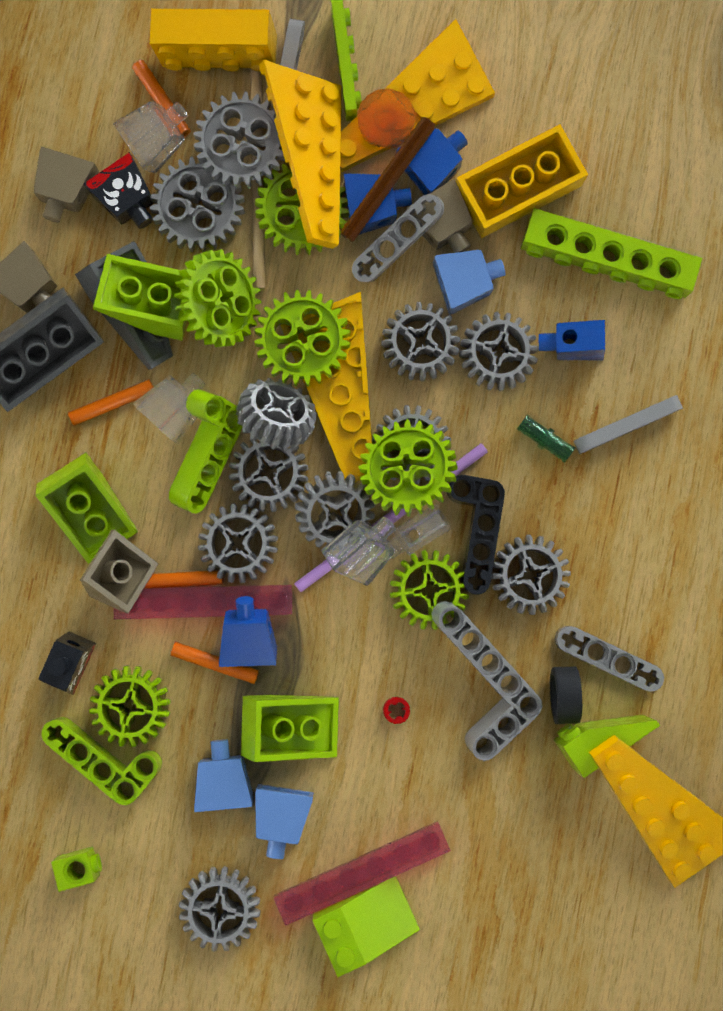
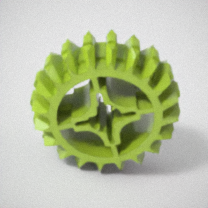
(426, 563)
(132, 693)

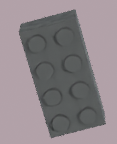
(43, 347)

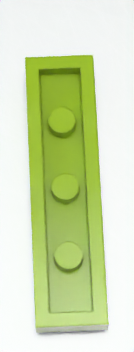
(344, 48)

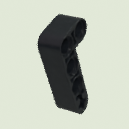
(476, 535)

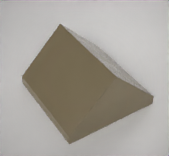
(118, 573)

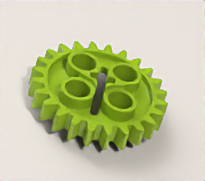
(292, 234)
(218, 298)
(292, 313)
(408, 442)

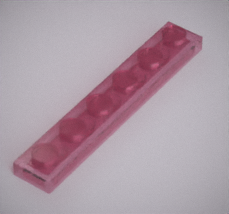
(207, 601)
(361, 873)

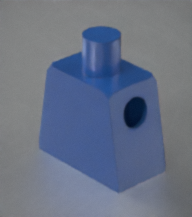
(436, 161)
(357, 188)
(588, 339)
(247, 636)

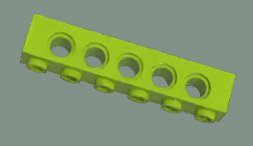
(682, 266)

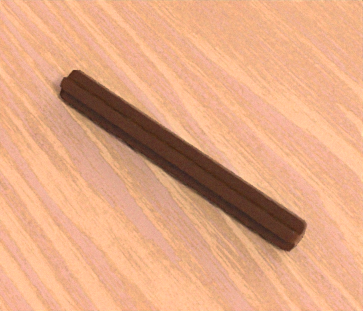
(387, 179)

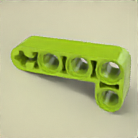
(207, 451)
(98, 754)

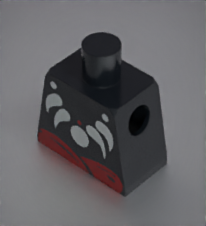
(122, 192)
(67, 662)

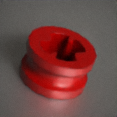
(398, 719)

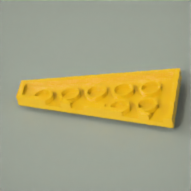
(439, 85)
(311, 144)
(344, 397)
(670, 819)

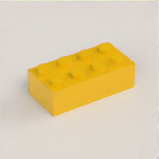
(213, 38)
(521, 180)

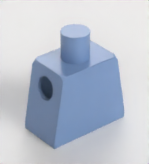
(465, 278)
(222, 781)
(280, 816)

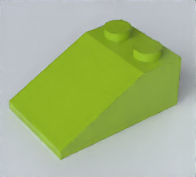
(141, 296)
(84, 505)
(289, 727)
(578, 740)
(365, 925)

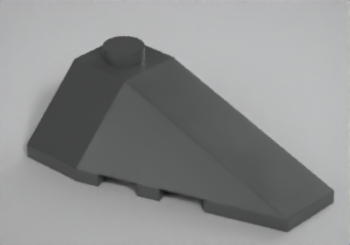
(148, 347)

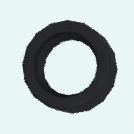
(566, 695)

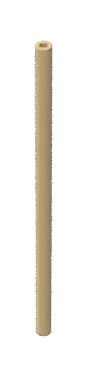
(258, 234)

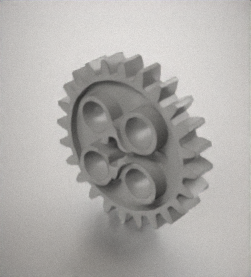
(231, 164)
(186, 227)

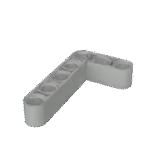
(493, 673)

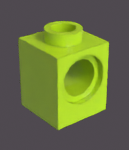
(65, 875)

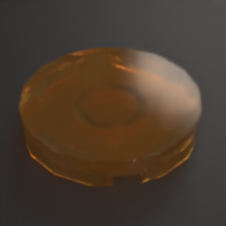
(386, 118)

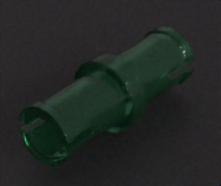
(546, 438)

